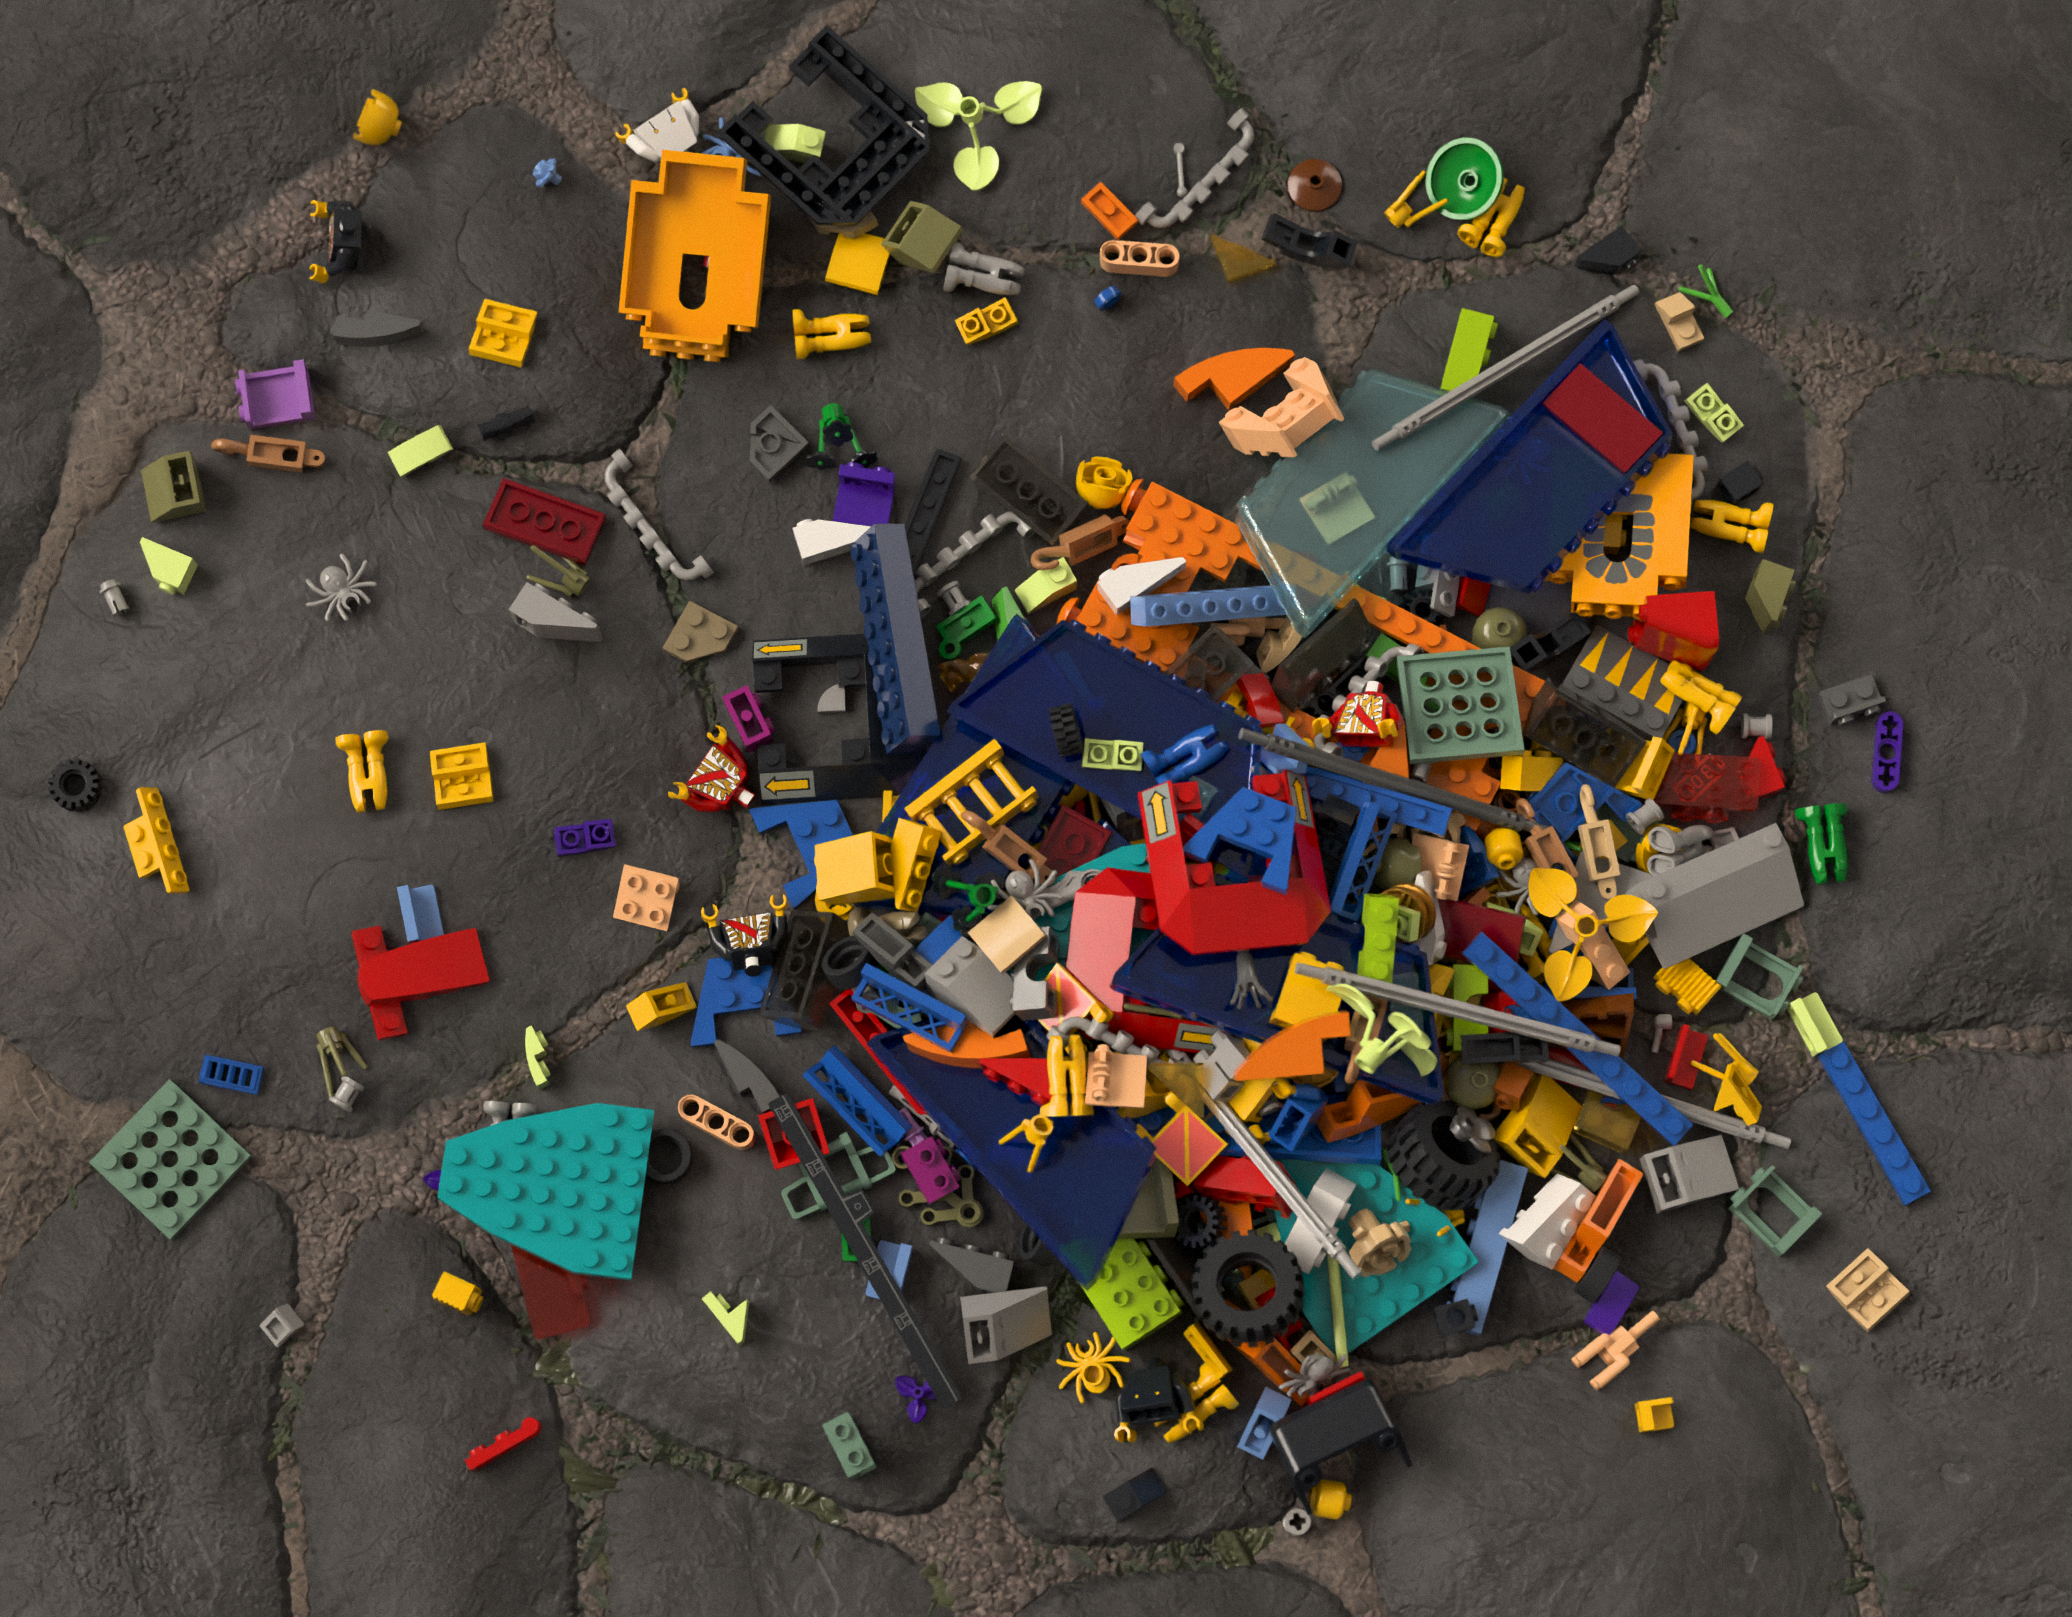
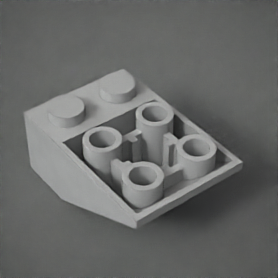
(552, 618)
(1688, 1173)
(1004, 1322)

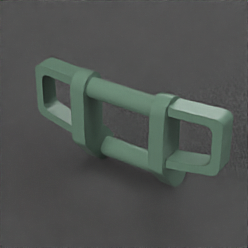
(859, 1183)

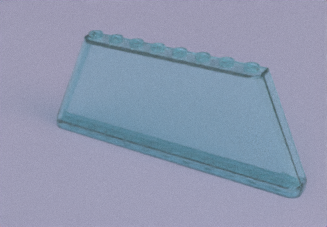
(1341, 501)

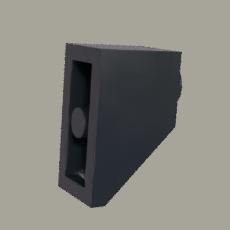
(1611, 254)
(1134, 1494)

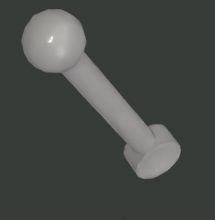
(1179, 150)

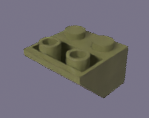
(921, 237)
(173, 487)
(1767, 593)

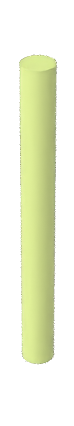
(1337, 1309)

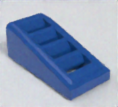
(217, 1082)

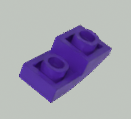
(584, 838)
(1611, 1304)

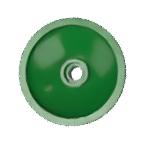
(1450, 177)

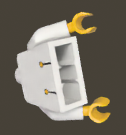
(669, 130)

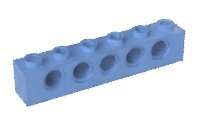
(1204, 606)

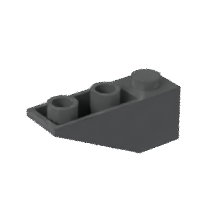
(981, 1270)

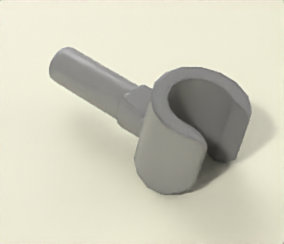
(1661, 1022)

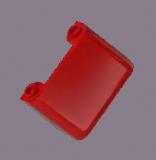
(1678, 628)

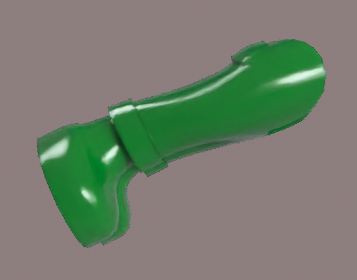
(1816, 846)

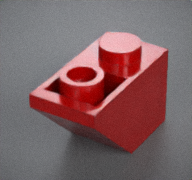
(1771, 777)

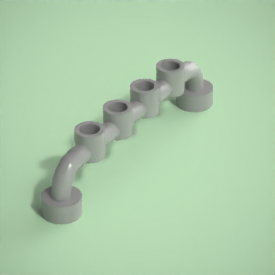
(1201, 190)
(1677, 416)
(649, 537)
(969, 543)
(1375, 668)
(1121, 1042)

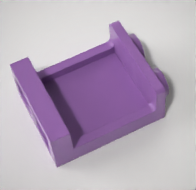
(276, 396)

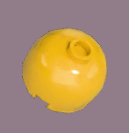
(378, 120)
(1102, 482)

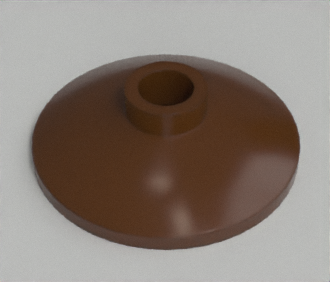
(1311, 196)

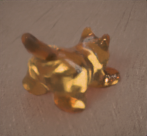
(960, 670)

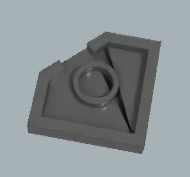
(774, 443)

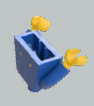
(1296, 1116)

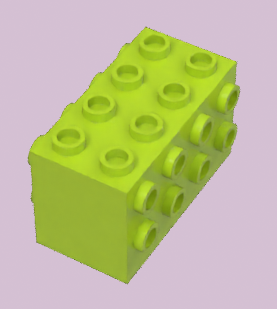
(1133, 1294)

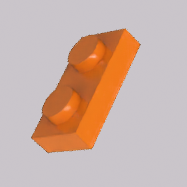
(1109, 211)

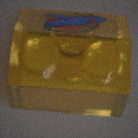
(1606, 1121)

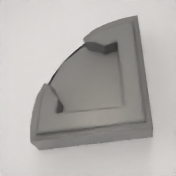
(832, 701)

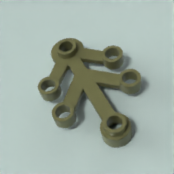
(955, 1201)

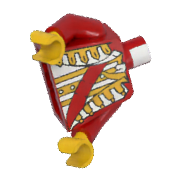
(1363, 719)
(717, 779)

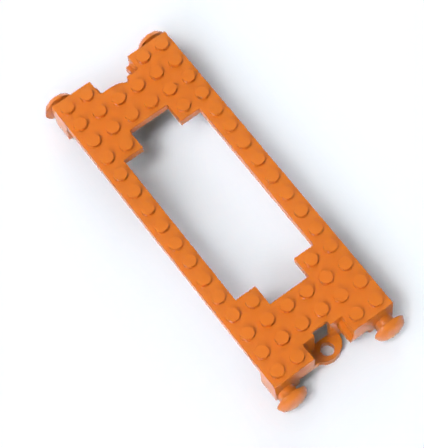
(1175, 527)

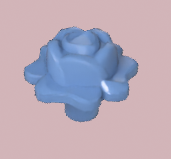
(546, 172)

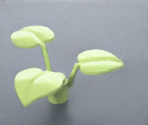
(942, 100)
(1408, 1036)

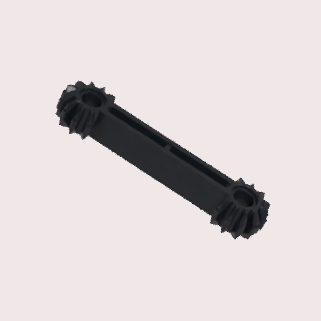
(1411, 602)

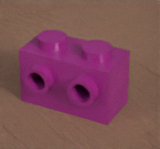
(747, 718)
(930, 1169)

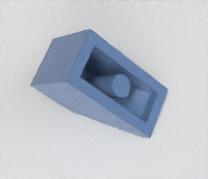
(1257, 1434)

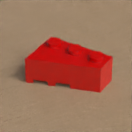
(1241, 1180)

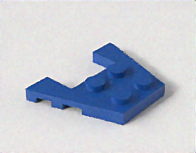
(1561, 806)
(1253, 824)
(809, 825)
(730, 992)

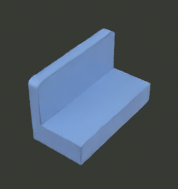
(1277, 762)
(420, 912)
(897, 1261)

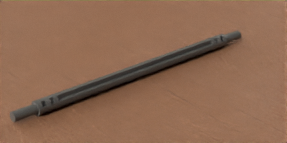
(1388, 780)

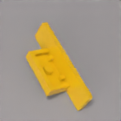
(154, 844)

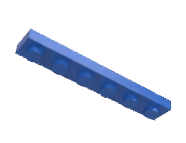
(1873, 1123)

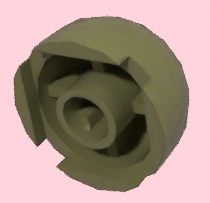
(1498, 628)
(1397, 865)
(1471, 1083)

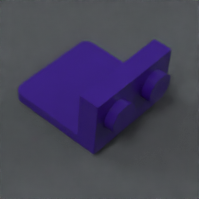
(864, 495)

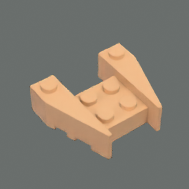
(1291, 421)

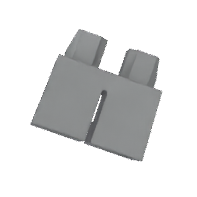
(1221, 1064)

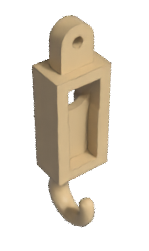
(1596, 842)

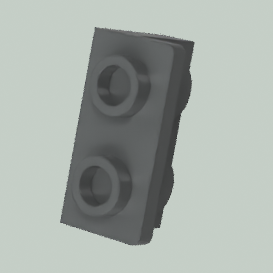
(1851, 699)

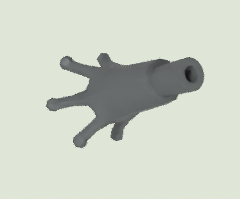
(1247, 980)

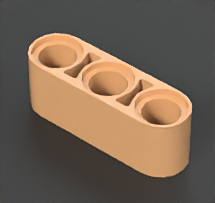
(1127, 250)
(707, 1112)

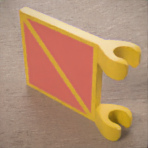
(1073, 1001)
(1185, 1141)

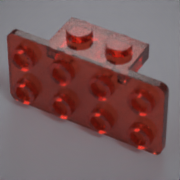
(1709, 786)
(551, 1295)

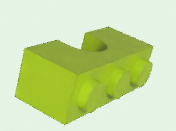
(1380, 924)
(1464, 984)

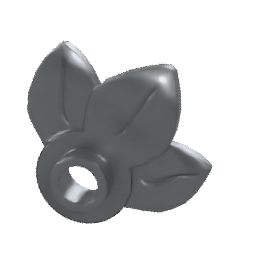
(1470, 1127)

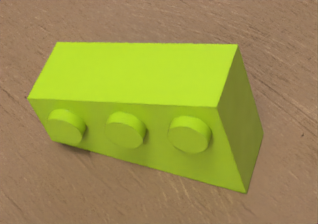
(1468, 348)

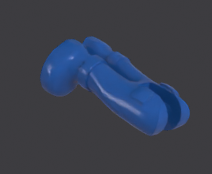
(1187, 745)

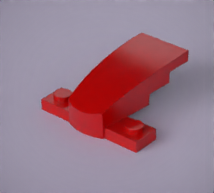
(413, 973)

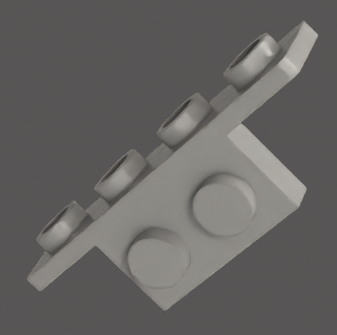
(1444, 589)

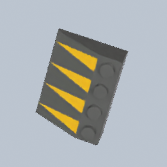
(1624, 683)

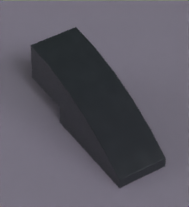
(1502, 1049)

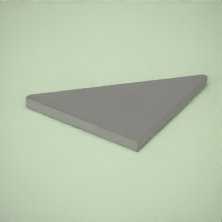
(1590, 896)

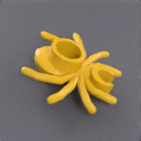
(1092, 1367)

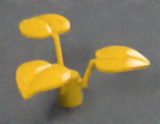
(1627, 921)

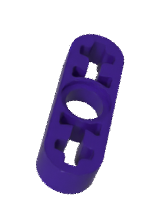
(1881, 731)

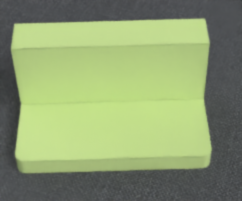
(1814, 1024)

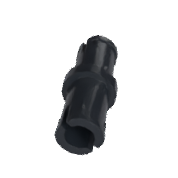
(506, 423)

